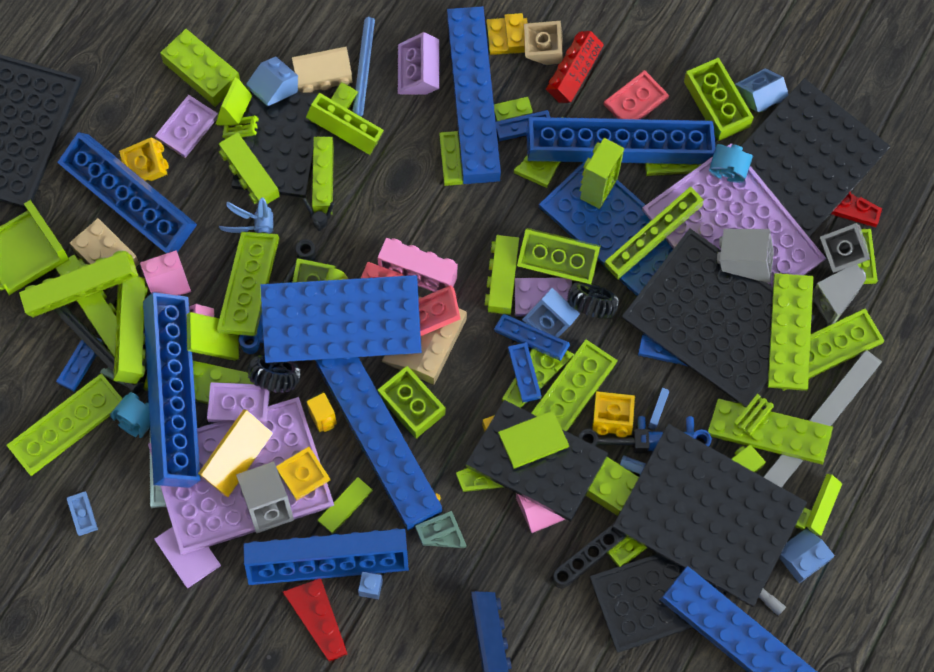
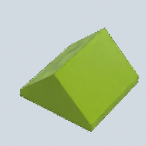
(234, 104)

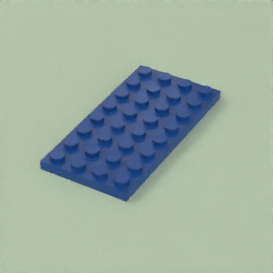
(609, 226)
(341, 318)

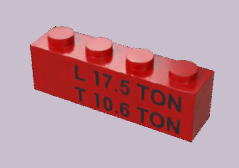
(574, 67)

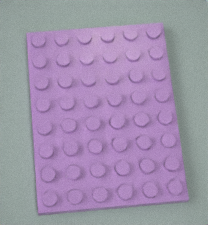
(741, 207)
(206, 516)

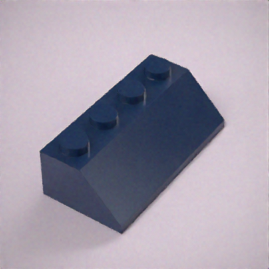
(489, 633)

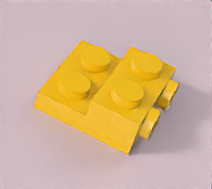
(506, 34)
(146, 159)
(613, 414)

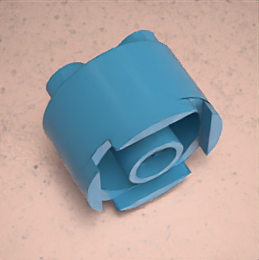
(730, 163)
(132, 415)

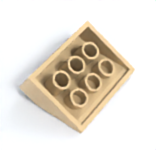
(435, 351)

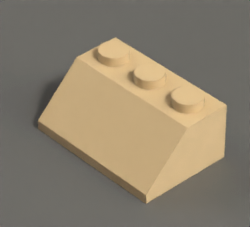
(322, 70)

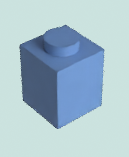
(370, 585)

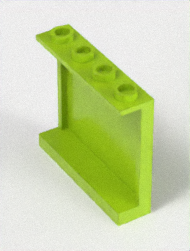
(27, 250)

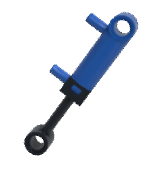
(301, 245)
(643, 439)

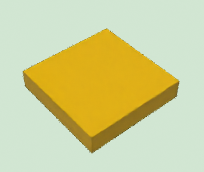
(302, 473)

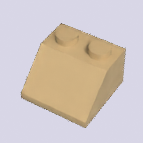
(544, 42)

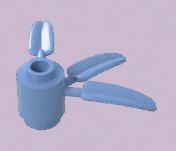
(262, 219)

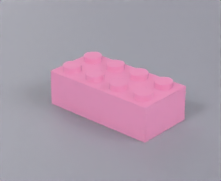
(431, 271)

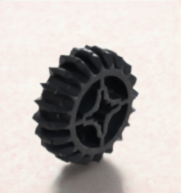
(592, 300)
(273, 375)

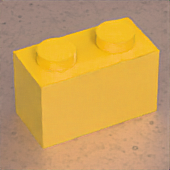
(322, 413)

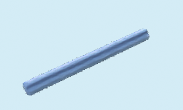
(363, 68)

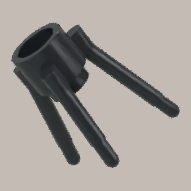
(319, 218)

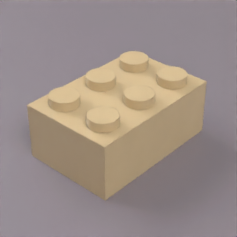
(98, 242)

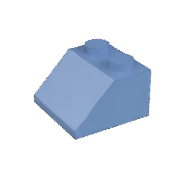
(273, 81)
(762, 90)
(551, 314)
(805, 555)

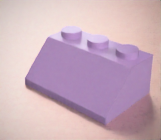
(418, 65)

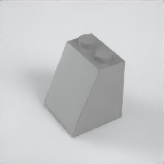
(845, 247)
(747, 253)
(837, 292)
(265, 497)

